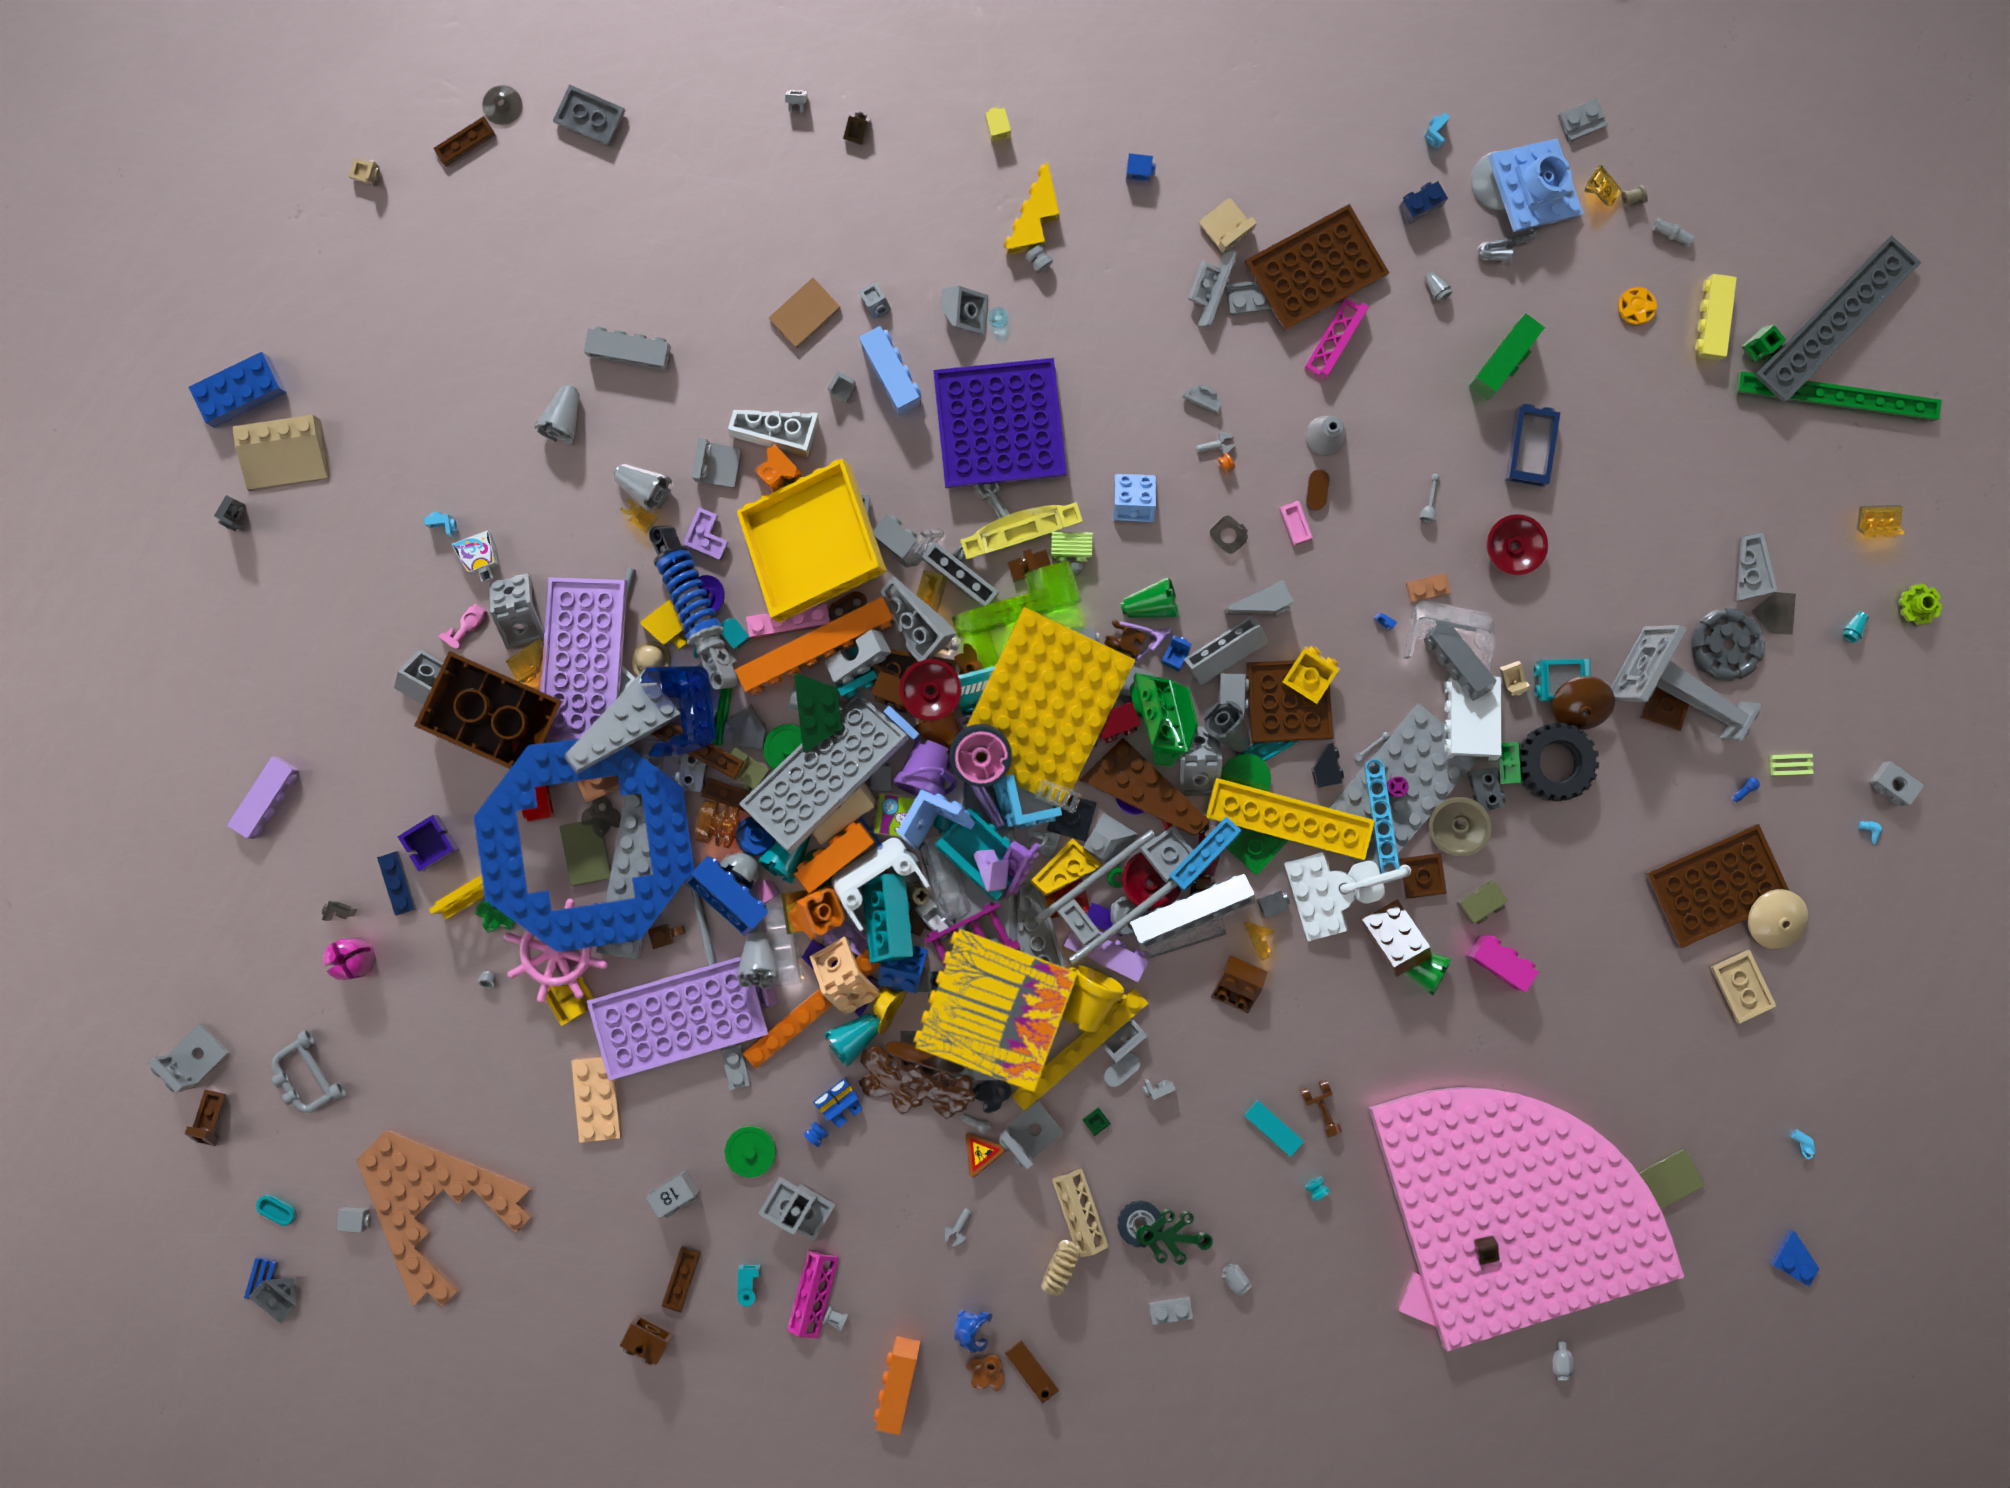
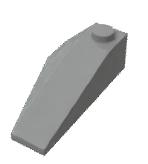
(921, 625)

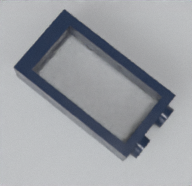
(1532, 445)

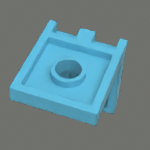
(1010, 807)

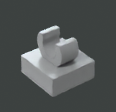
(796, 97)

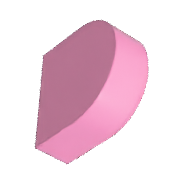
(766, 890)

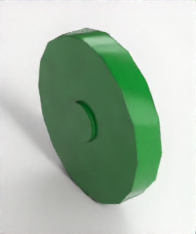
(781, 743)
(1248, 771)
(750, 1151)

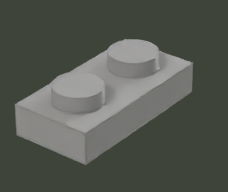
(1171, 1310)

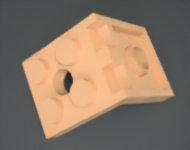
(843, 979)

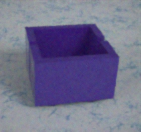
(429, 842)

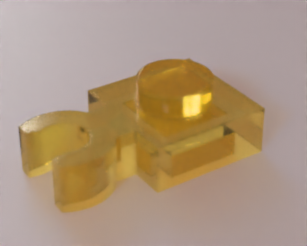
(640, 517)

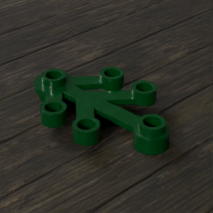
(1170, 1236)

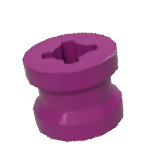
(1400, 786)

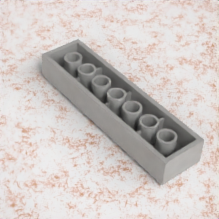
(629, 861)

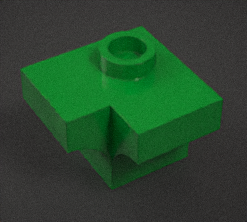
(1764, 343)

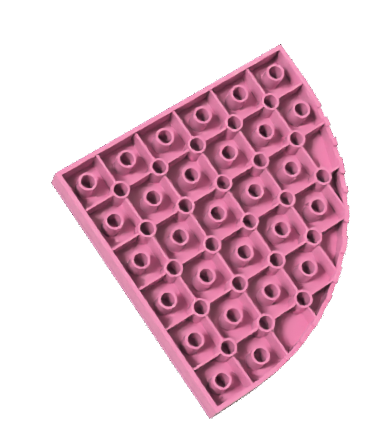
(1549, 1188)

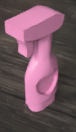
(469, 622)

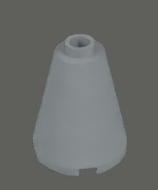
(560, 416)
(1326, 435)
(644, 486)

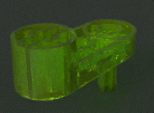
(1049, 591)

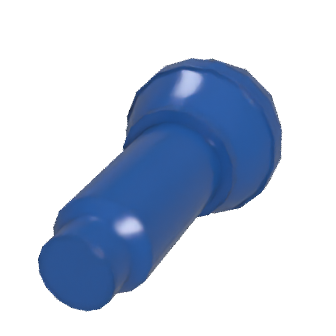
(1751, 785)

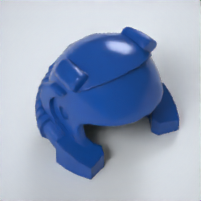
(966, 1328)

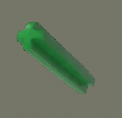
(722, 714)

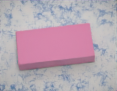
(1296, 523)

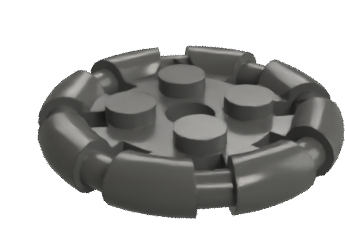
(1739, 639)

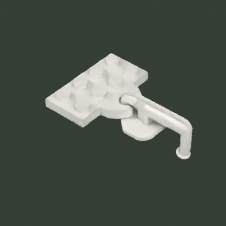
(1322, 896)

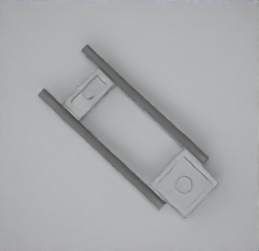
(1162, 852)

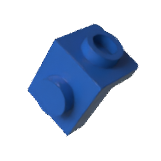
(1176, 652)

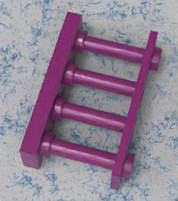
(989, 909)

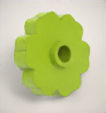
(1920, 604)

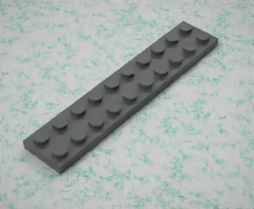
(1837, 319)

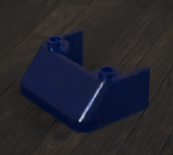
(695, 704)

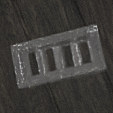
(1072, 808)

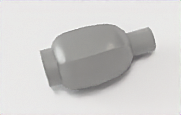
(1563, 1362)

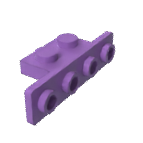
(1019, 865)

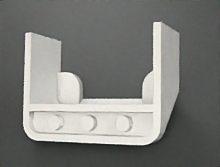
(867, 867)

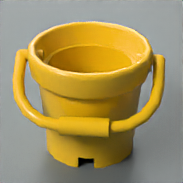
(1092, 998)

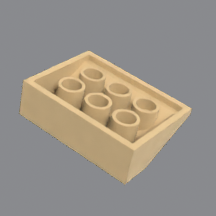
(281, 452)

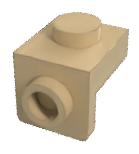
(364, 171)
(1514, 679)

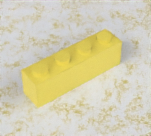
(1716, 317)

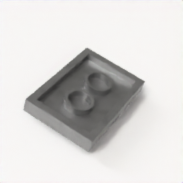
(589, 115)

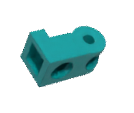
(746, 1280)

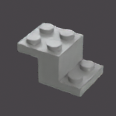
(796, 1209)

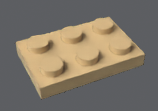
(1743, 986)

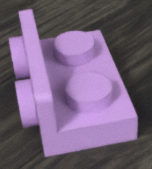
(856, 938)

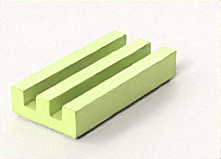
(1808, 764)

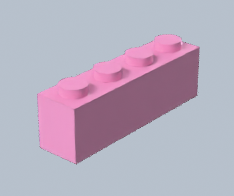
(764, 626)

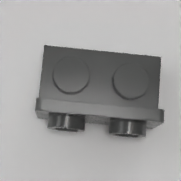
(228, 512)

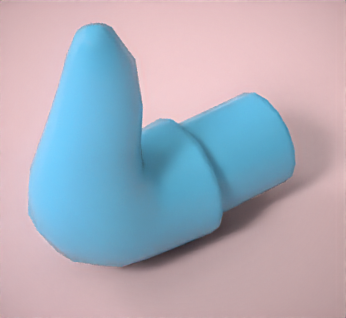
(1872, 826)

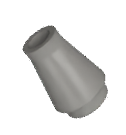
(1438, 287)

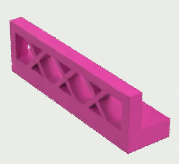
(1344, 338)
(808, 1294)

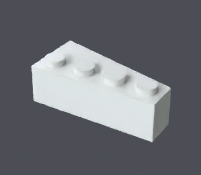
(788, 431)

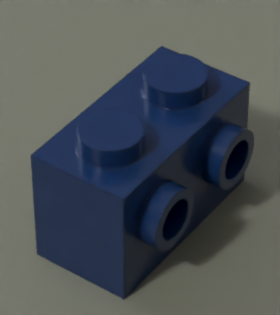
(1423, 202)

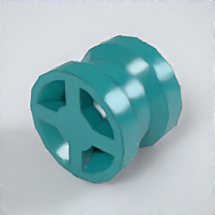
(1317, 1188)

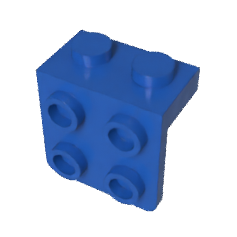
(903, 973)

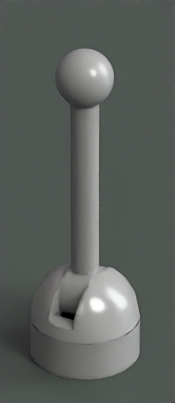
(1428, 513)

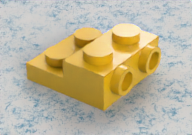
(1311, 673)

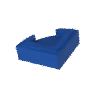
(1385, 621)

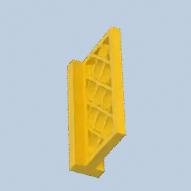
(459, 899)

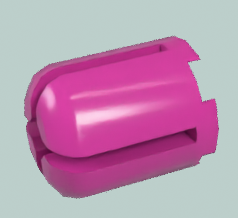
(344, 966)

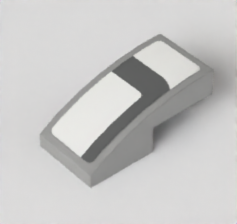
(930, 914)

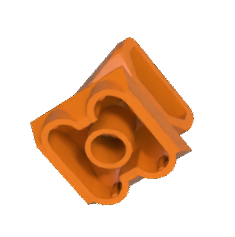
(777, 469)
(817, 912)

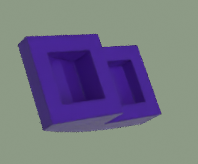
(1100, 916)

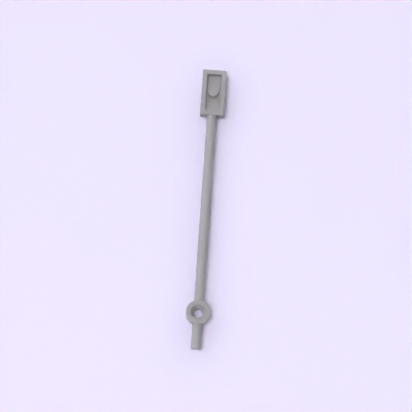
(732, 1056)

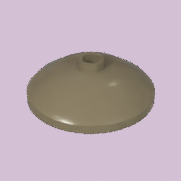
(1457, 838)

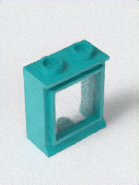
(1554, 673)

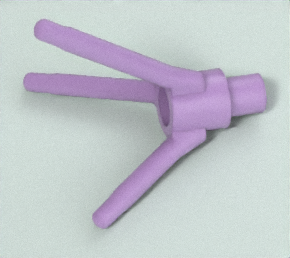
(1156, 636)

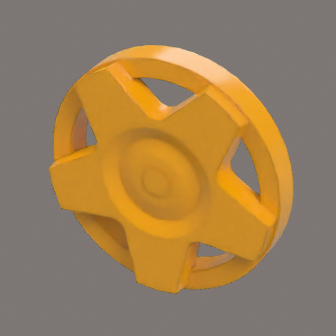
(1637, 305)

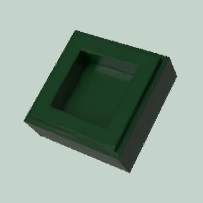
(1096, 1121)

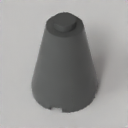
(1228, 726)

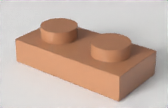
(1428, 588)

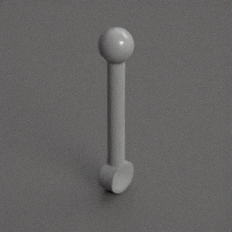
(1359, 756)

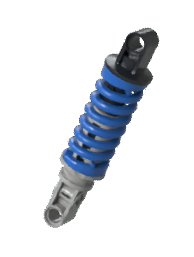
(693, 610)

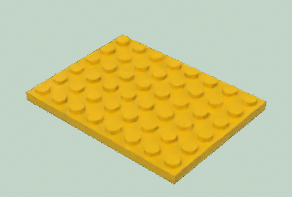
(1050, 699)

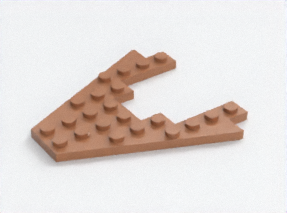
(405, 1179)

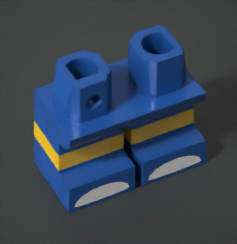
(832, 1108)

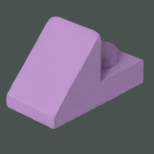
(992, 871)

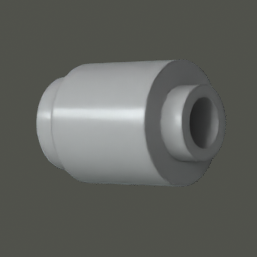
(1236, 1279)

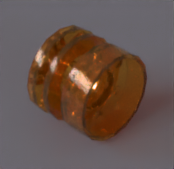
(717, 824)

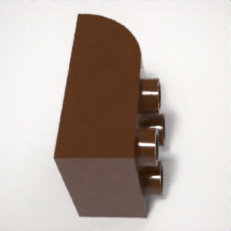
(486, 711)

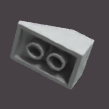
(1265, 602)

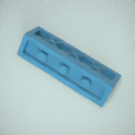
(1205, 854)

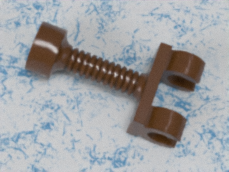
(1332, 1128)

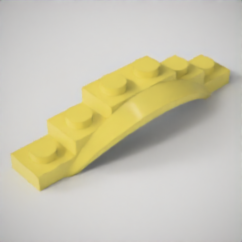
(1020, 528)

